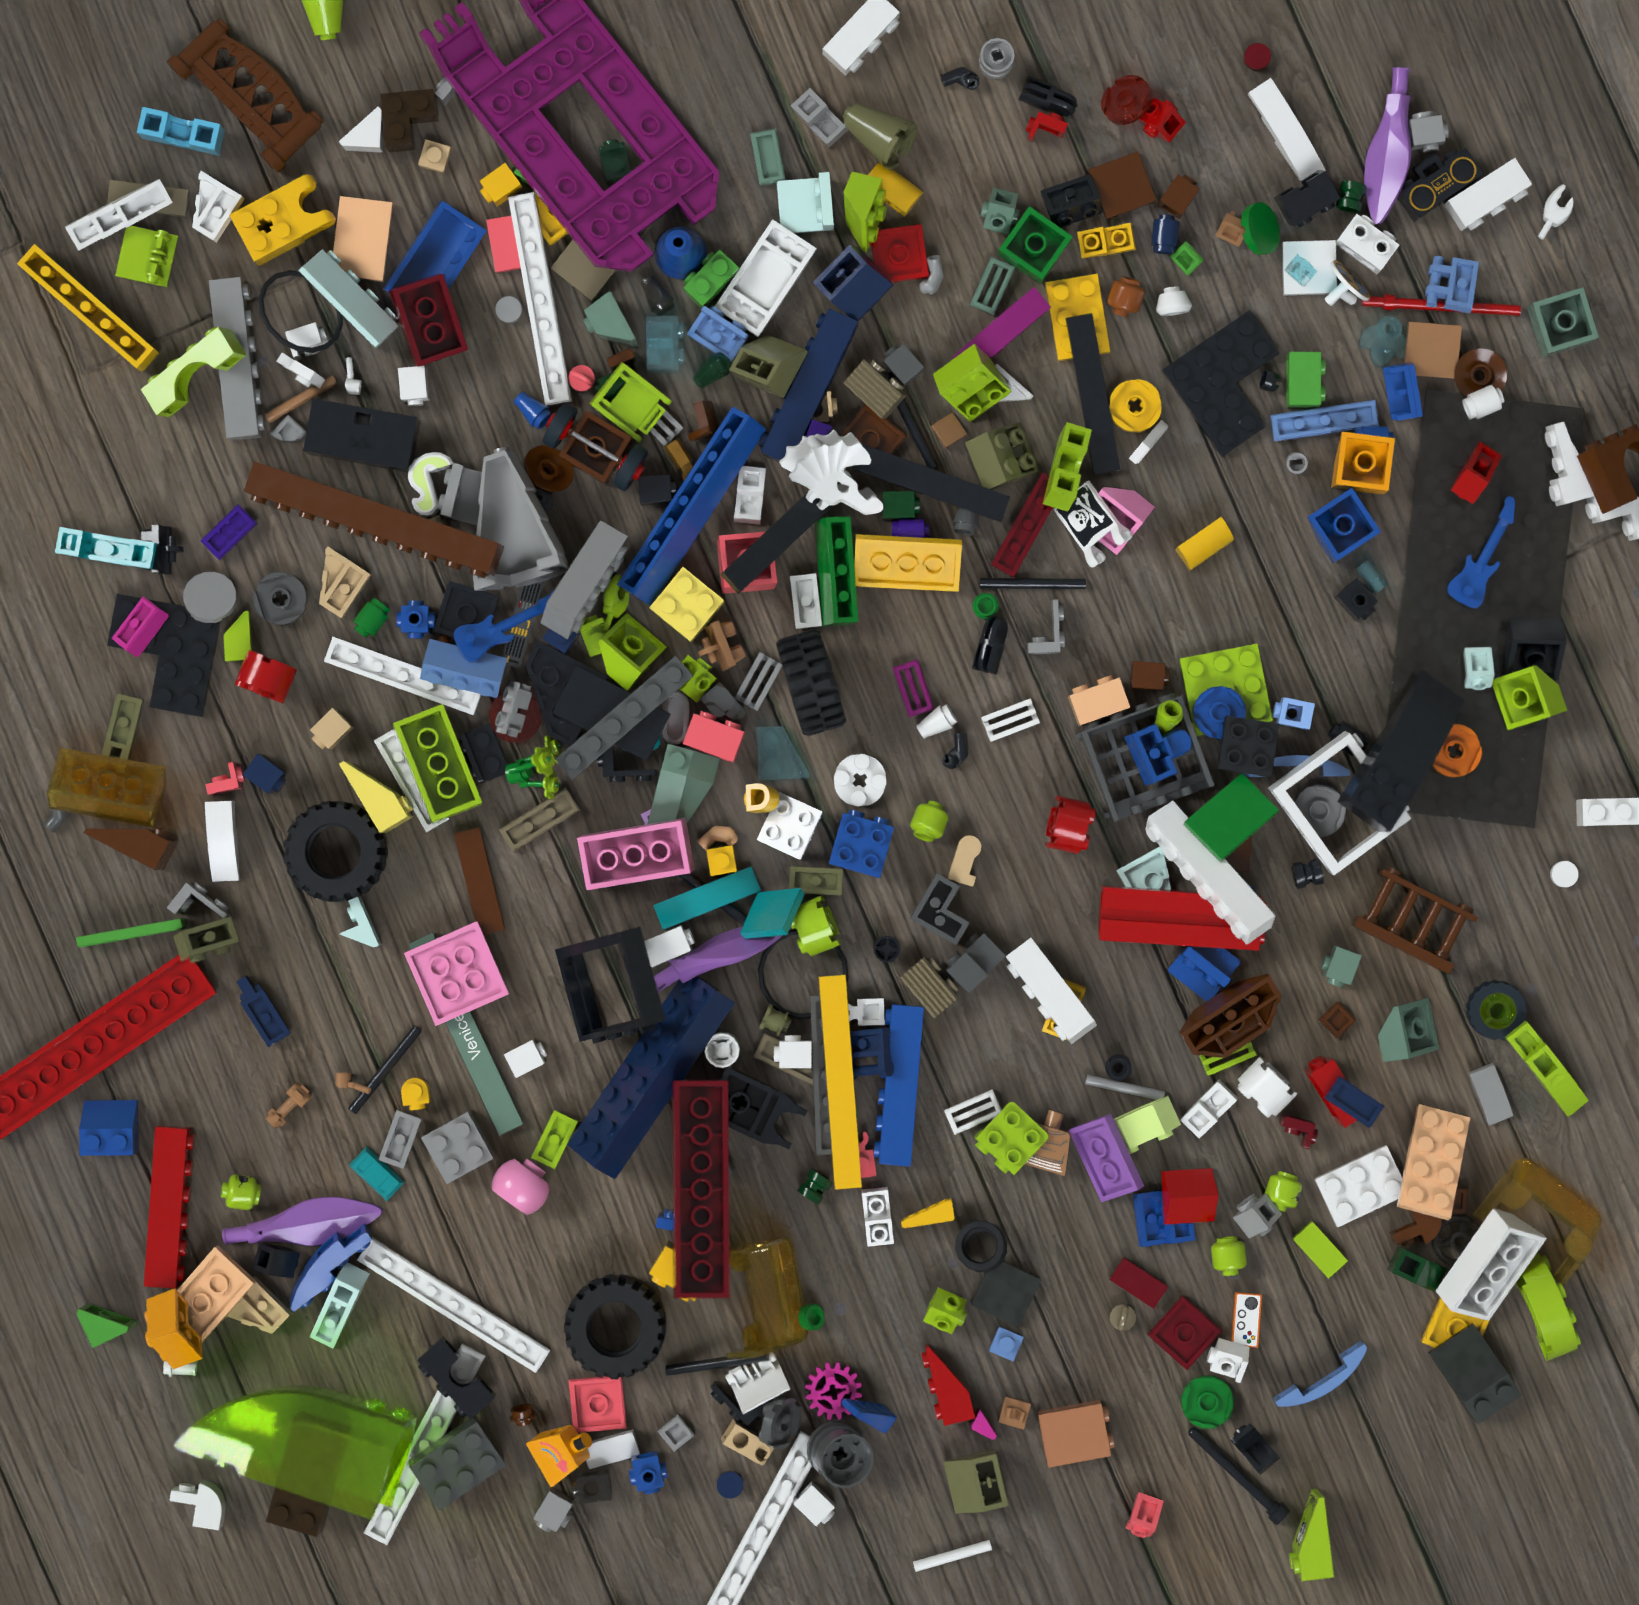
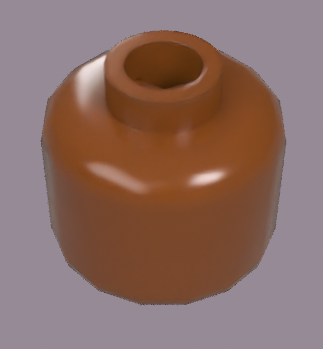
(1126, 296)

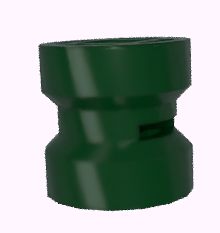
(1351, 195)
(815, 1186)

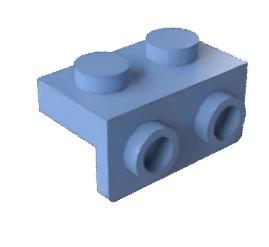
(717, 333)

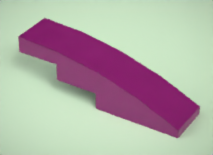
(1009, 324)

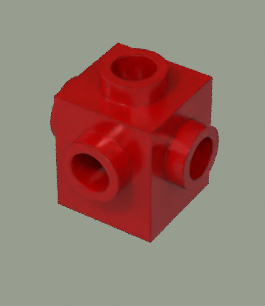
(1162, 120)

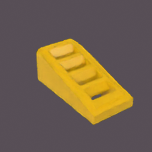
(933, 1214)

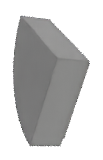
(288, 430)

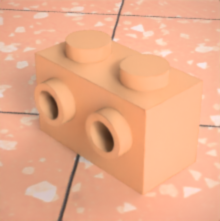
(1098, 701)

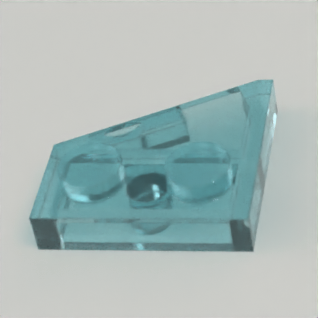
(778, 755)

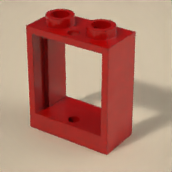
(1322, 1074)

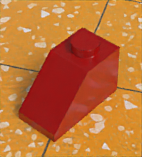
(1476, 473)

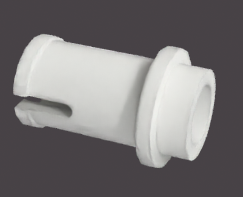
(189, 1369)

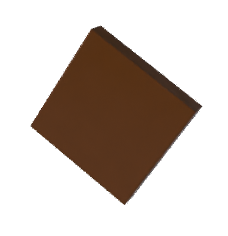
(1122, 185)
(874, 431)

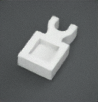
(304, 375)
(868, 1011)

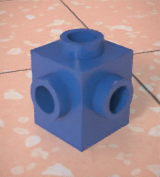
(425, 622)
(648, 1463)

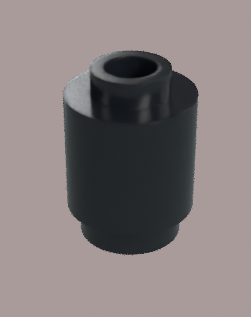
(1337, 729)

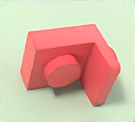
(222, 784)
(1144, 1515)

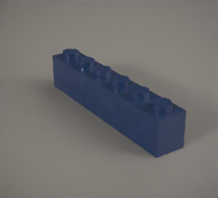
(810, 384)

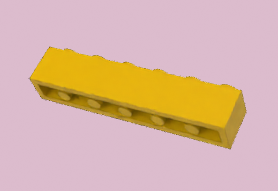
(88, 308)

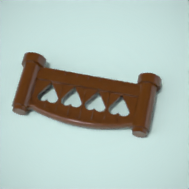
(281, 139)

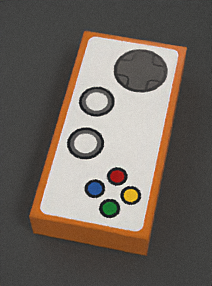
(1246, 1318)

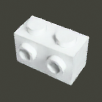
(1367, 243)

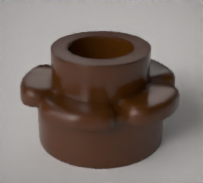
(522, 1414)

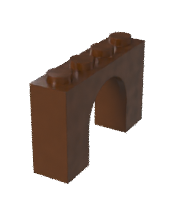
(1606, 469)

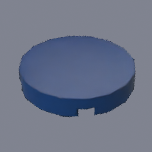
(1212, 708)

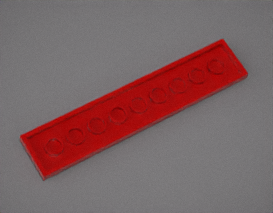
(100, 1040)

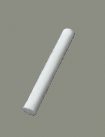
(953, 1555)

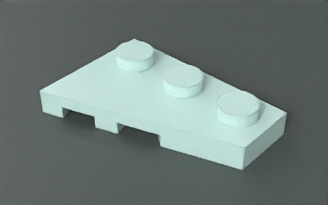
(1146, 871)

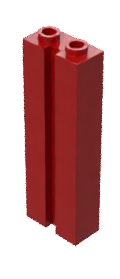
(1165, 919)

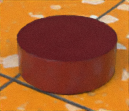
(1257, 57)

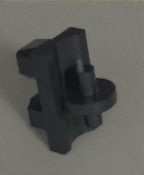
(165, 549)

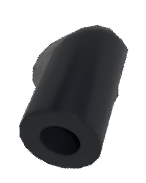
(961, 76)
(958, 753)

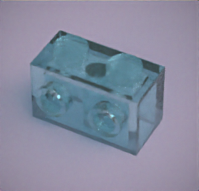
(663, 344)

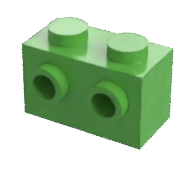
(711, 279)

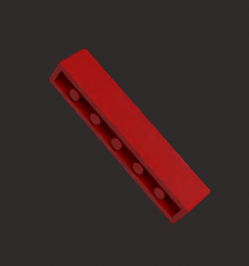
(168, 1206)

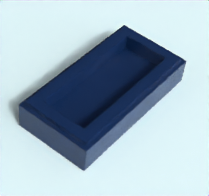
(1354, 1101)

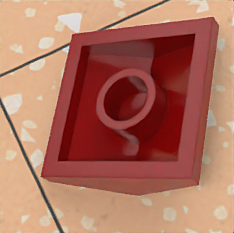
(1189, 1196)

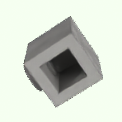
(554, 1511)

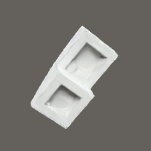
(750, 495)
(1209, 1108)

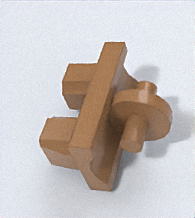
(717, 647)

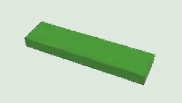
(129, 933)

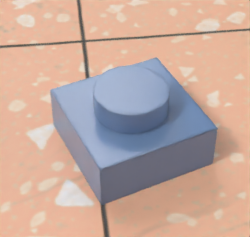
(1006, 1343)

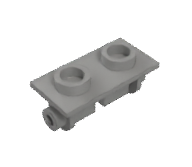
(513, 699)

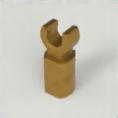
(679, 456)

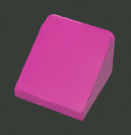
(982, 1425)

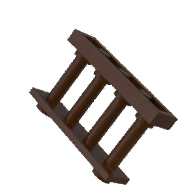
(1393, 934)

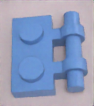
(1461, 284)

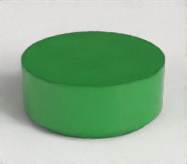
(811, 1317)

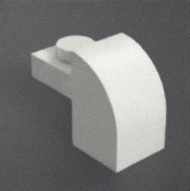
(208, 1500)

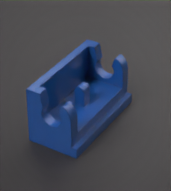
(1402, 391)

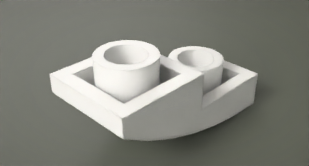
(877, 1216)

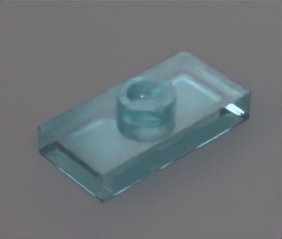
(1300, 270)

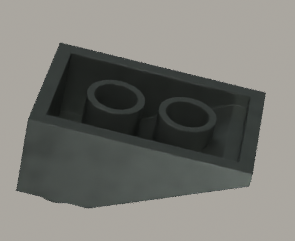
(1475, 1373)

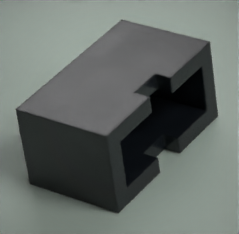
(1303, 202)

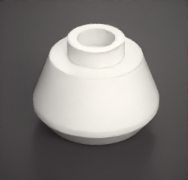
(1173, 302)

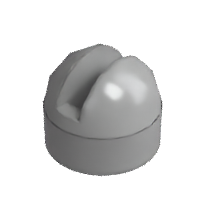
(1296, 468)

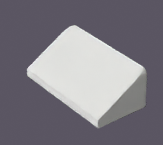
(612, 1449)

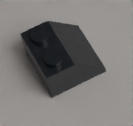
(1535, 643)

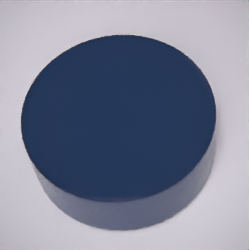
(730, 1484)

